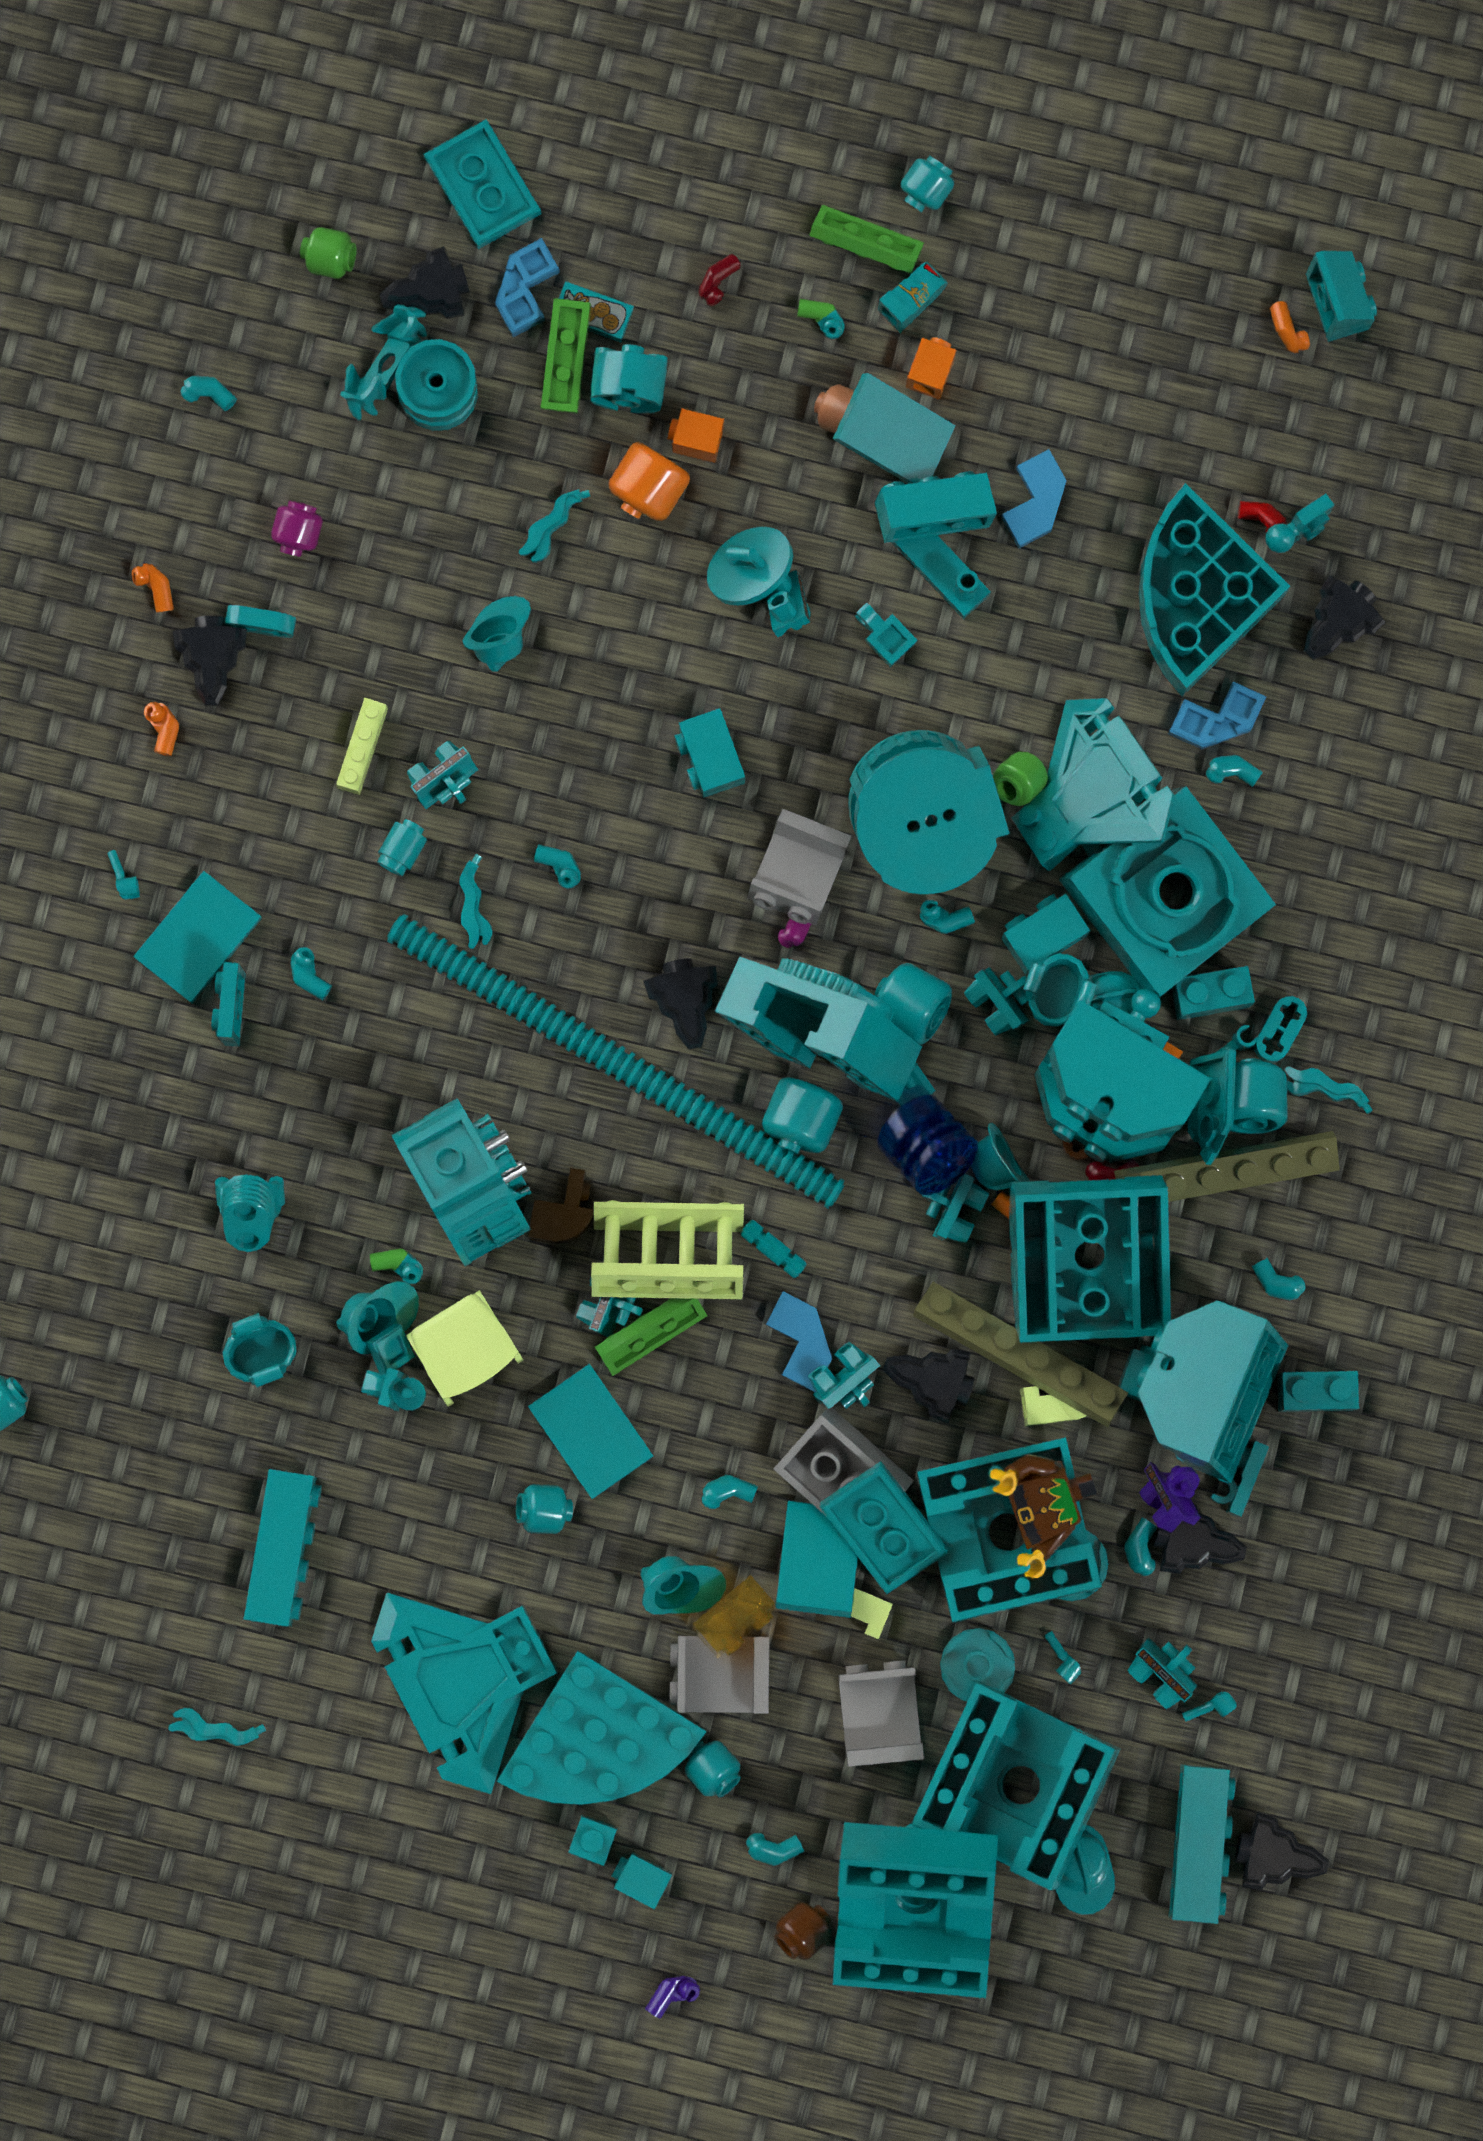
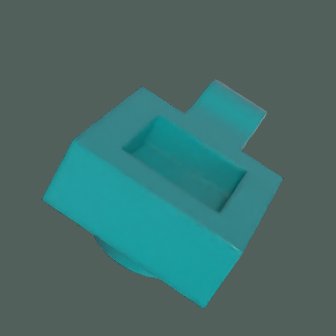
(888, 637)

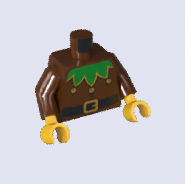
(1042, 1505)

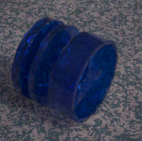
(927, 1144)

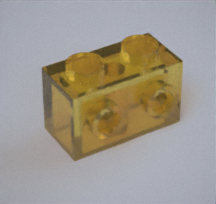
(734, 1617)

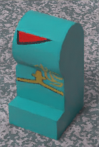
(912, 296)

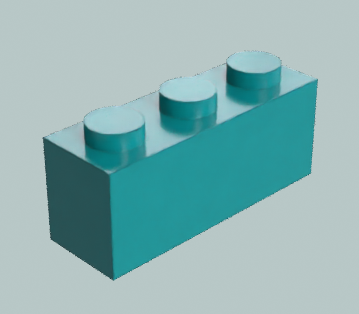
(935, 506)

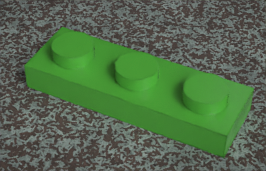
(866, 239)
(565, 356)
(649, 1332)

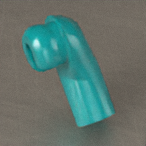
(207, 387)
(1232, 766)
(562, 863)
(942, 920)
(305, 975)
(1278, 1285)
(724, 1488)
(1137, 1549)

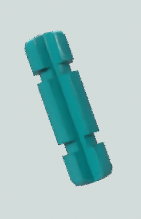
(773, 1248)

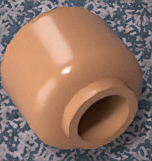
(832, 406)

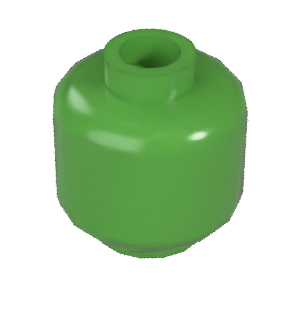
(328, 252)
(1020, 778)

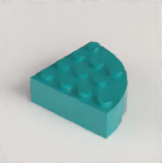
(1200, 589)
(598, 1740)

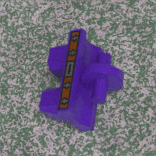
(1171, 1495)

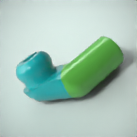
(825, 315)
(399, 1261)

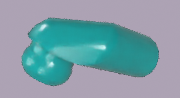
(770, 1852)

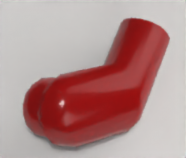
(1260, 512)

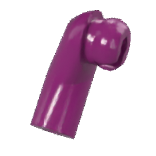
(793, 934)

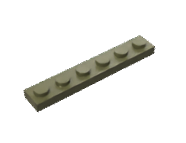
(1244, 1166)
(1027, 1360)

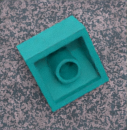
(1340, 294)

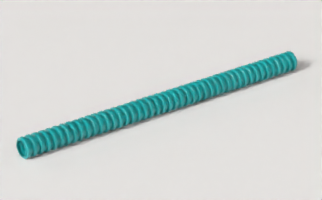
(614, 1060)

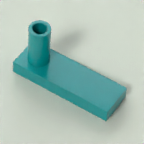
(945, 572)

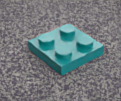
(228, 1018)

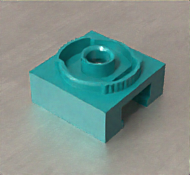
(1124, 903)
(821, 1012)
(977, 1573)
(970, 1792)
(915, 1909)

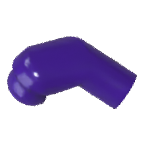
(672, 1990)

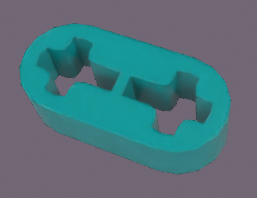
(260, 621)
(1288, 1033)

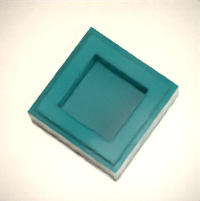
(390, 1348)

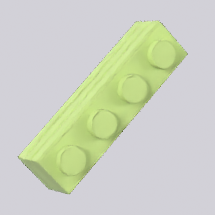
(362, 746)

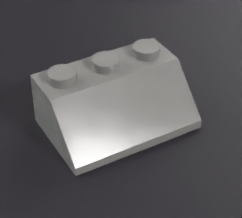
(831, 1457)

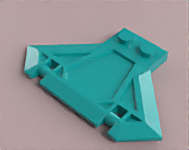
(1095, 788)
(462, 1680)

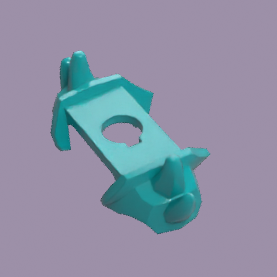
(402, 333)

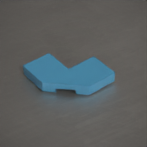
(523, 271)
(1037, 515)
(1205, 728)
(803, 1325)

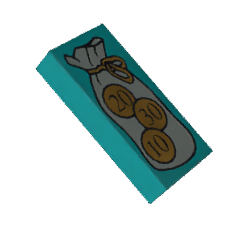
(607, 315)

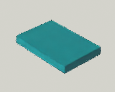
(482, 184)
(893, 431)
(197, 937)
(590, 1431)
(883, 1527)
(815, 1564)

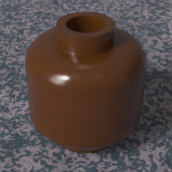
(803, 1931)

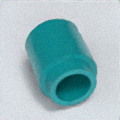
(401, 847)

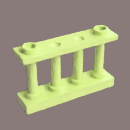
(667, 1280)

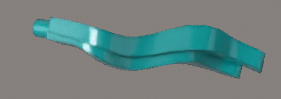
(540, 532)
(471, 918)
(1314, 1080)
(199, 1730)

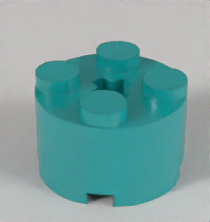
(628, 379)

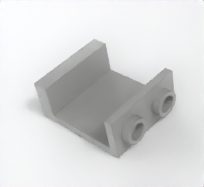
(799, 868)
(722, 1684)
(880, 1714)

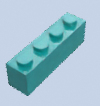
(281, 1548)
(1199, 1844)

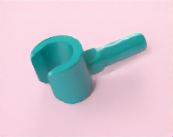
(127, 887)
(1236, 1042)
(1070, 1668)
(1221, 1702)

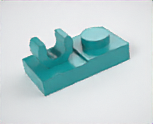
(1250, 1467)

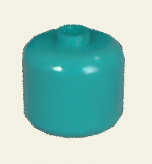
(916, 1000)
(1259, 1097)
(801, 1116)

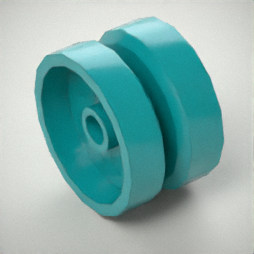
(451, 370)

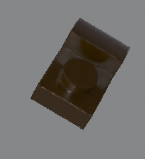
(565, 1222)

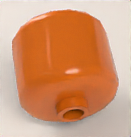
(648, 483)

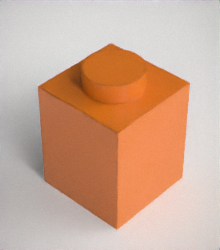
(931, 367)
(696, 435)

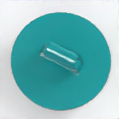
(750, 566)

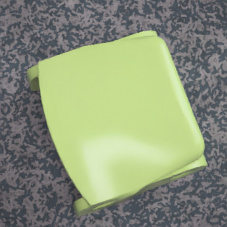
(463, 1346)

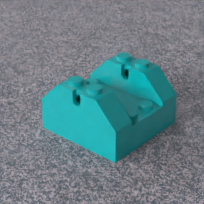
(1117, 1085)
(1119, 1296)
(1214, 1387)

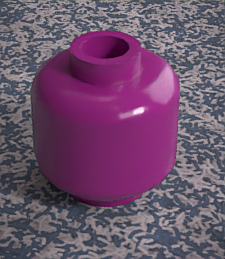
(296, 528)

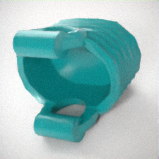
(1057, 987)
(249, 1209)
(259, 1350)

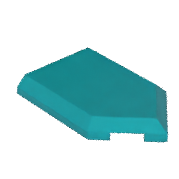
(1214, 1111)

